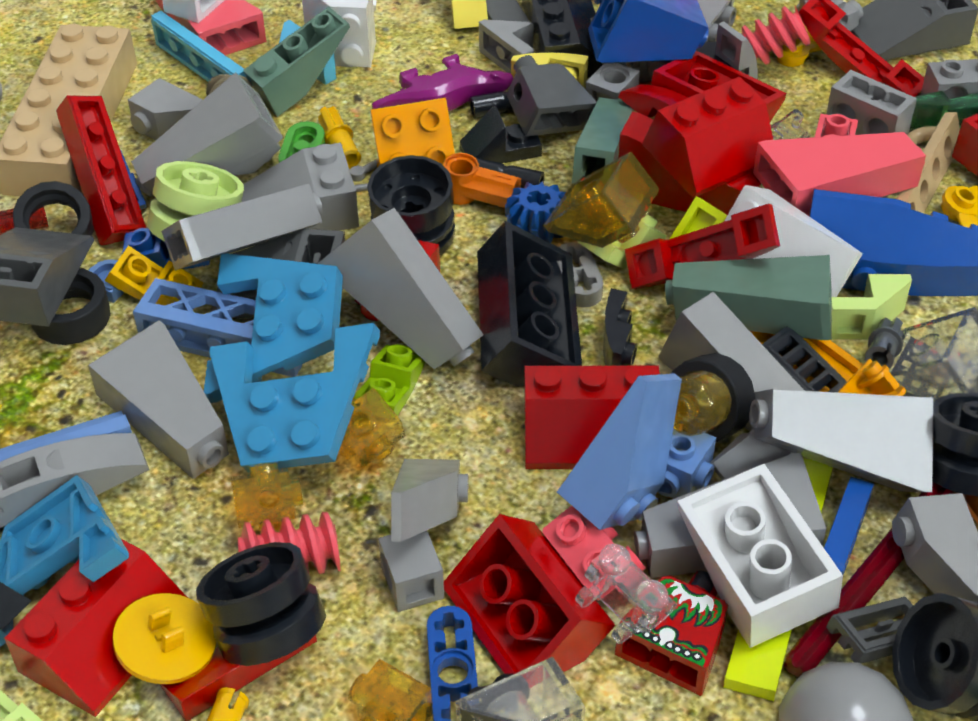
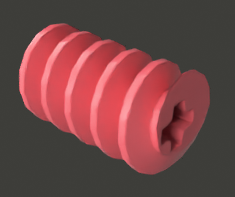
(776, 34)
(316, 543)

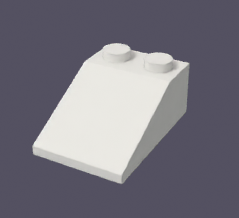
(800, 234)
(761, 555)

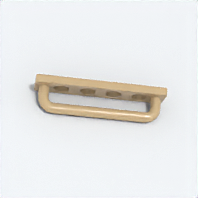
(938, 158)

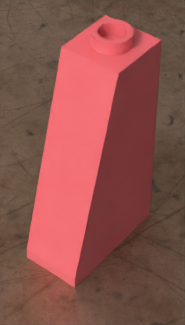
(229, 26)
(844, 164)

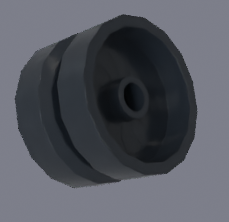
(956, 442)
(261, 603)
(939, 655)

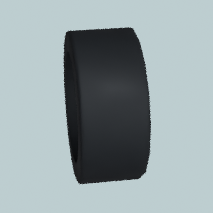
(53, 193)
(85, 322)
(737, 381)

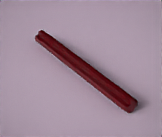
(854, 594)

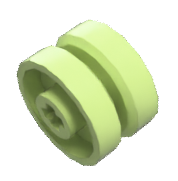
(189, 190)

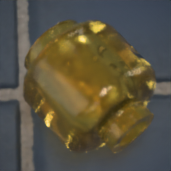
(702, 403)

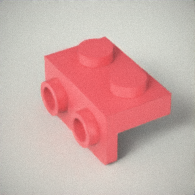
(580, 542)

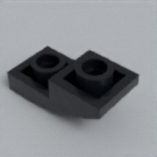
(617, 343)

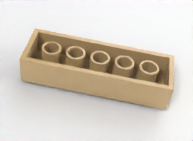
(78, 64)

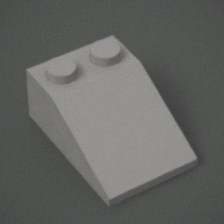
(328, 176)

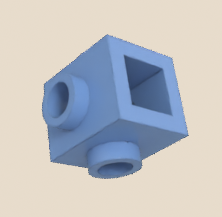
(688, 464)

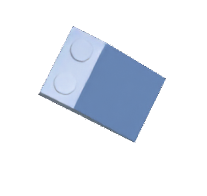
(627, 456)

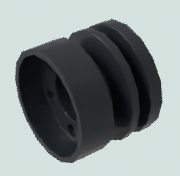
(420, 194)

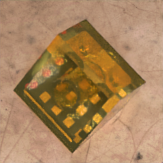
(605, 204)

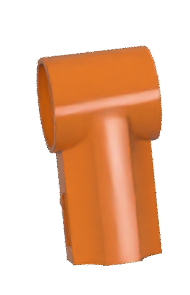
(478, 183)

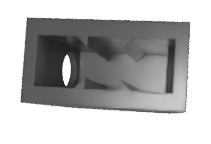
(548, 98)

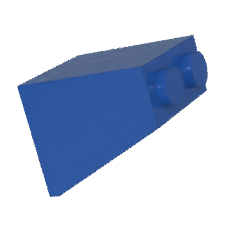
(647, 30)

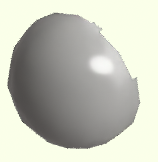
(843, 694)

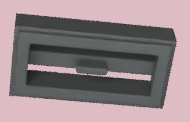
(874, 641)

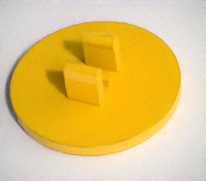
(163, 639)

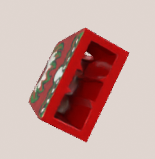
(687, 640)

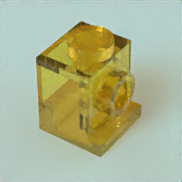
(390, 695)

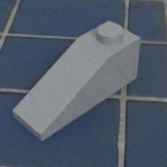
(426, 496)
(940, 543)

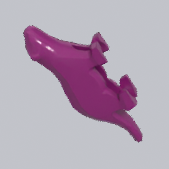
(454, 84)

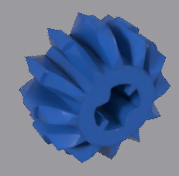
(532, 207)

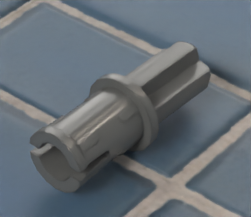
(885, 342)

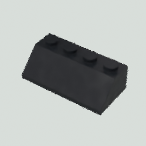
(562, 28)
(525, 305)

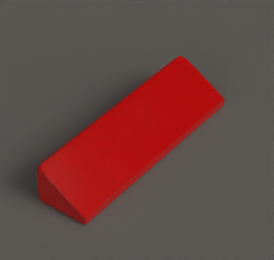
(100, 167)

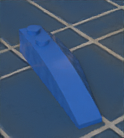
(901, 241)

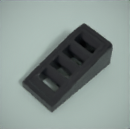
(793, 350)

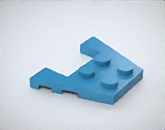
(293, 311)
(293, 417)
(57, 532)

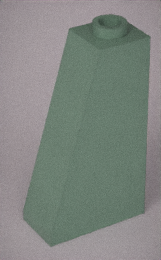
(600, 137)
(762, 292)

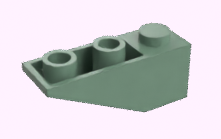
(294, 64)

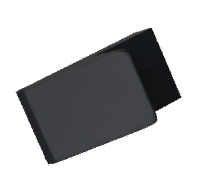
(498, 143)

